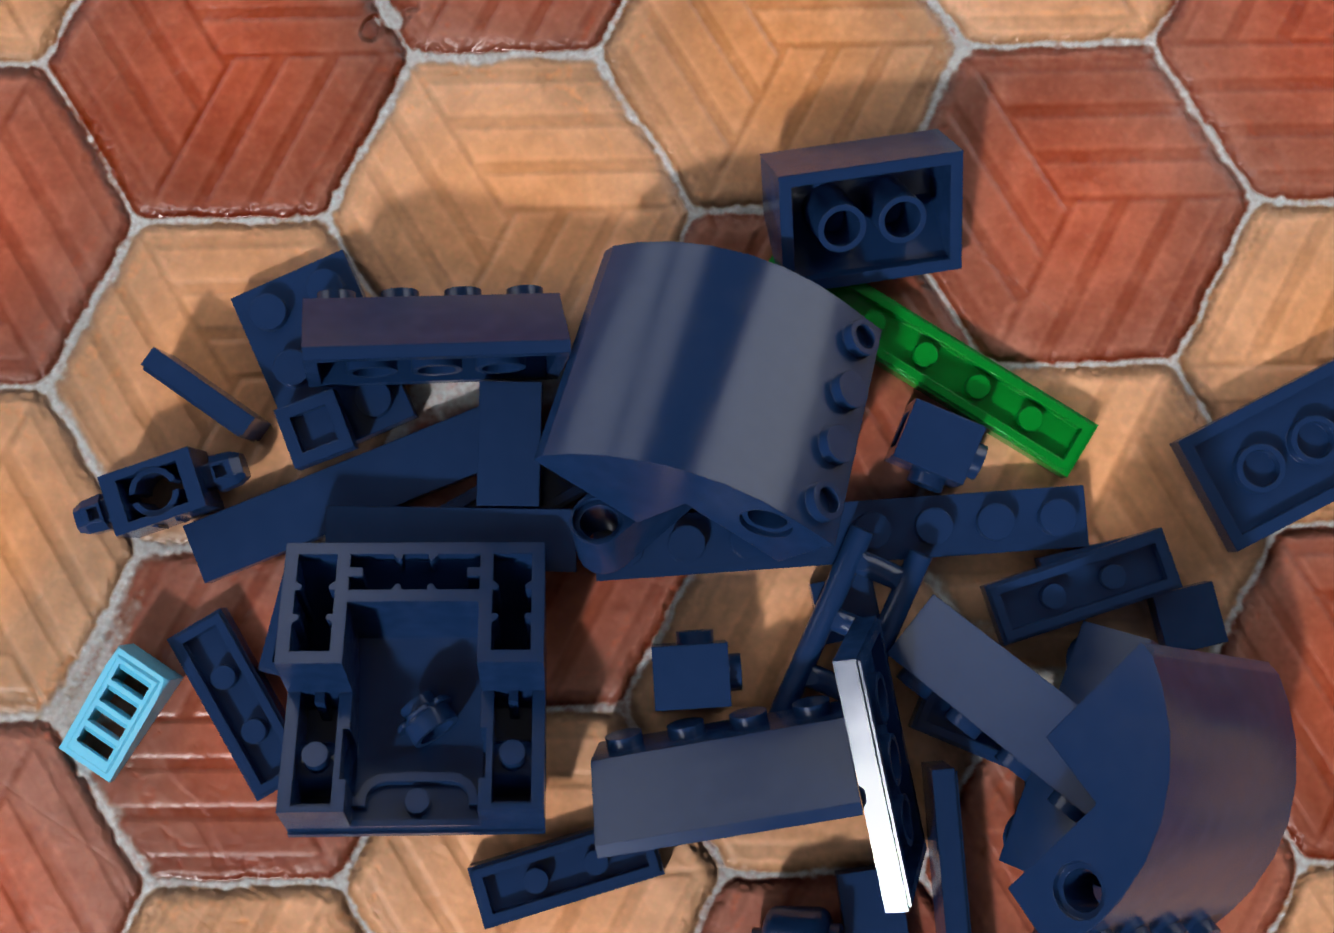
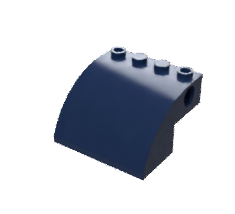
(714, 392)
(373, 631)
(1187, 790)

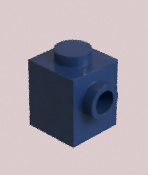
(937, 447)
(694, 672)

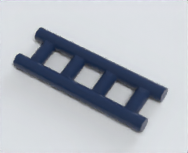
(830, 616)

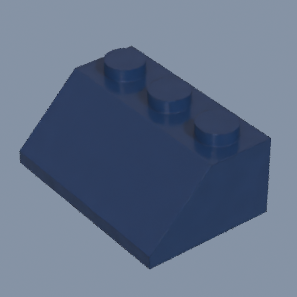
(866, 208)

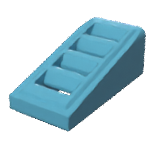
(146, 669)

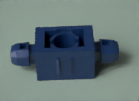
(121, 504)

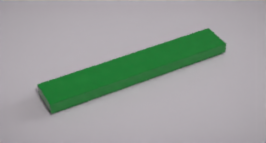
(971, 383)

